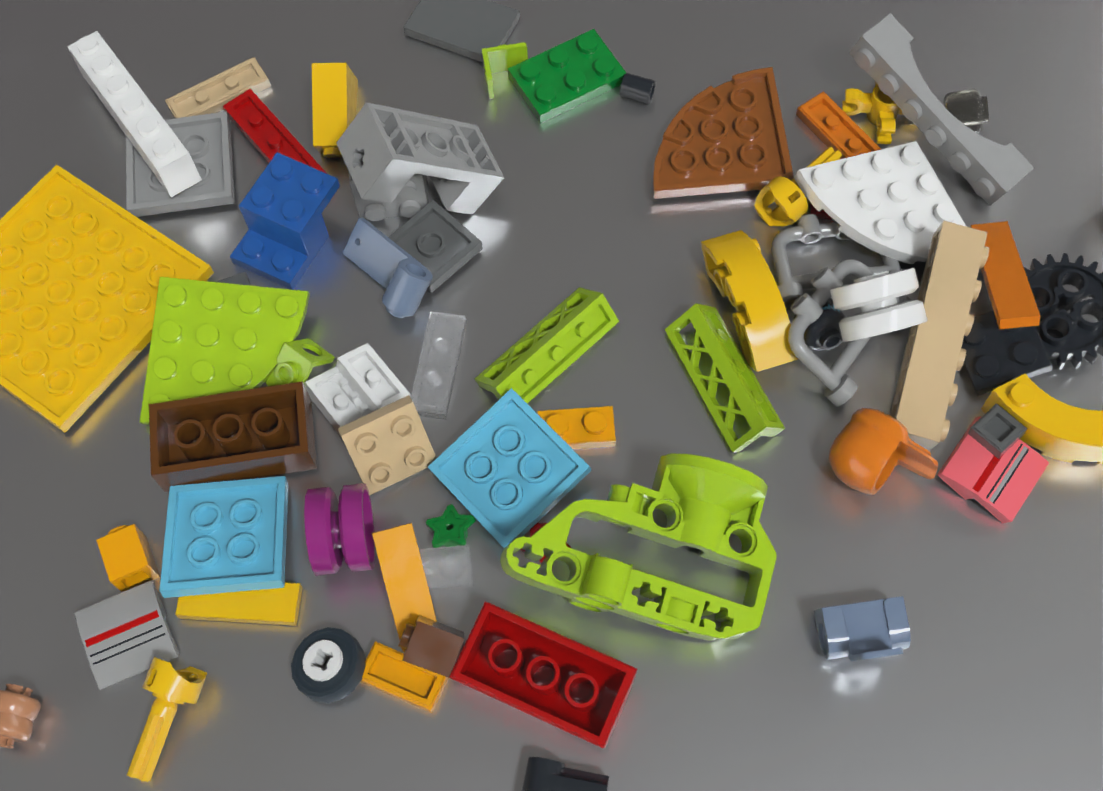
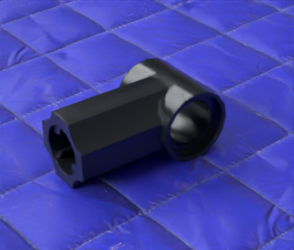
(552, 775)

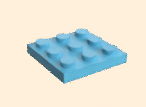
(509, 468)
(225, 537)

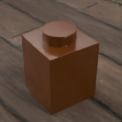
(431, 645)

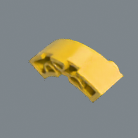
(761, 317)
(1051, 425)

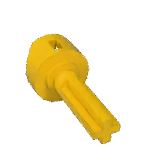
(787, 195)
(171, 689)

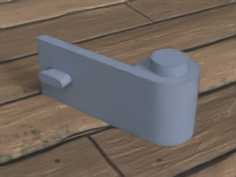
(390, 266)

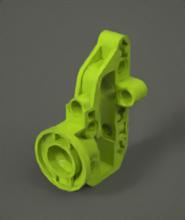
(703, 507)

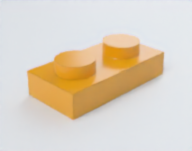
(583, 426)

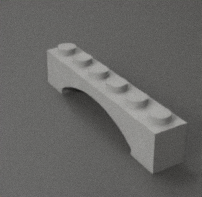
(984, 163)

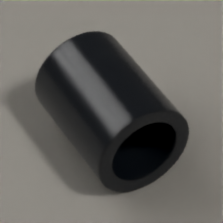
(637, 88)

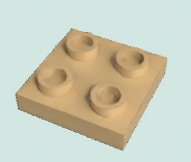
(388, 444)

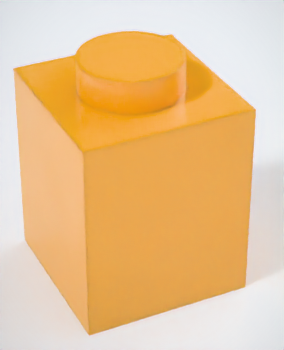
(127, 557)

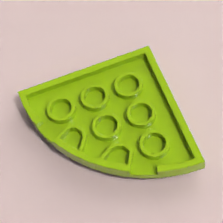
(217, 338)

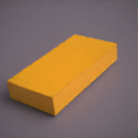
(401, 679)

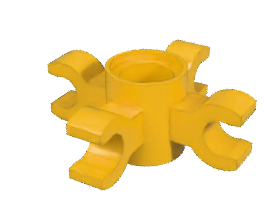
(879, 110)

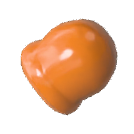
(872, 448)

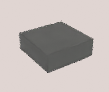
(997, 431)

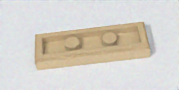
(218, 90)

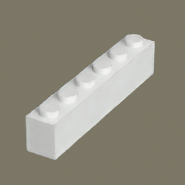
(135, 114)

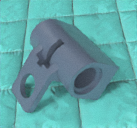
(863, 629)

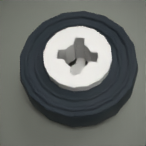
(341, 672)

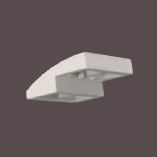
(355, 387)

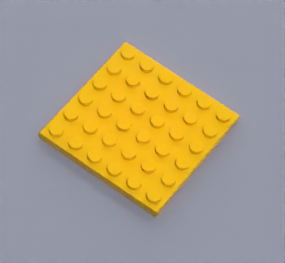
(77, 294)

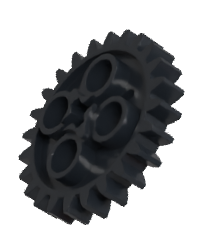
(1080, 336)

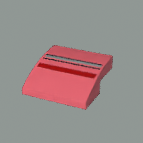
(995, 483)

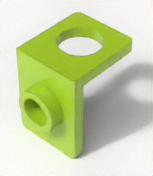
(500, 59)
(296, 363)

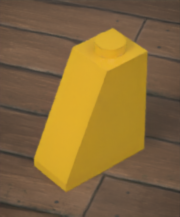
(332, 105)

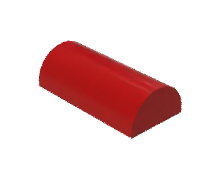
(545, 674)

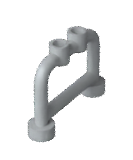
(810, 232)
(808, 309)

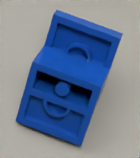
(284, 220)

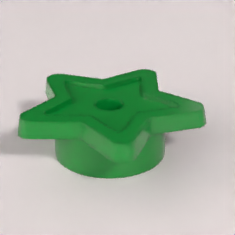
(454, 536)

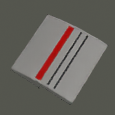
(125, 634)

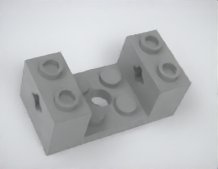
(393, 144)

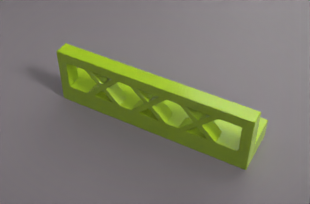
(550, 346)
(736, 374)

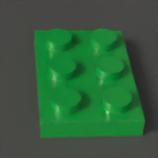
(567, 75)

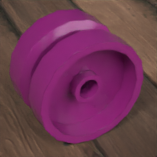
(339, 529)

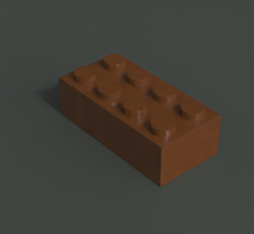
(232, 436)

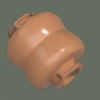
(17, 714)

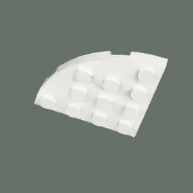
(882, 199)

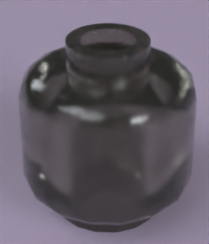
(968, 108)

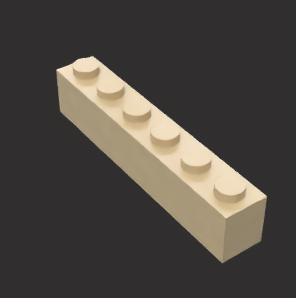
(934, 347)

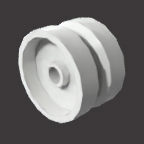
(878, 304)

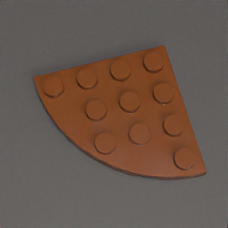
(725, 140)

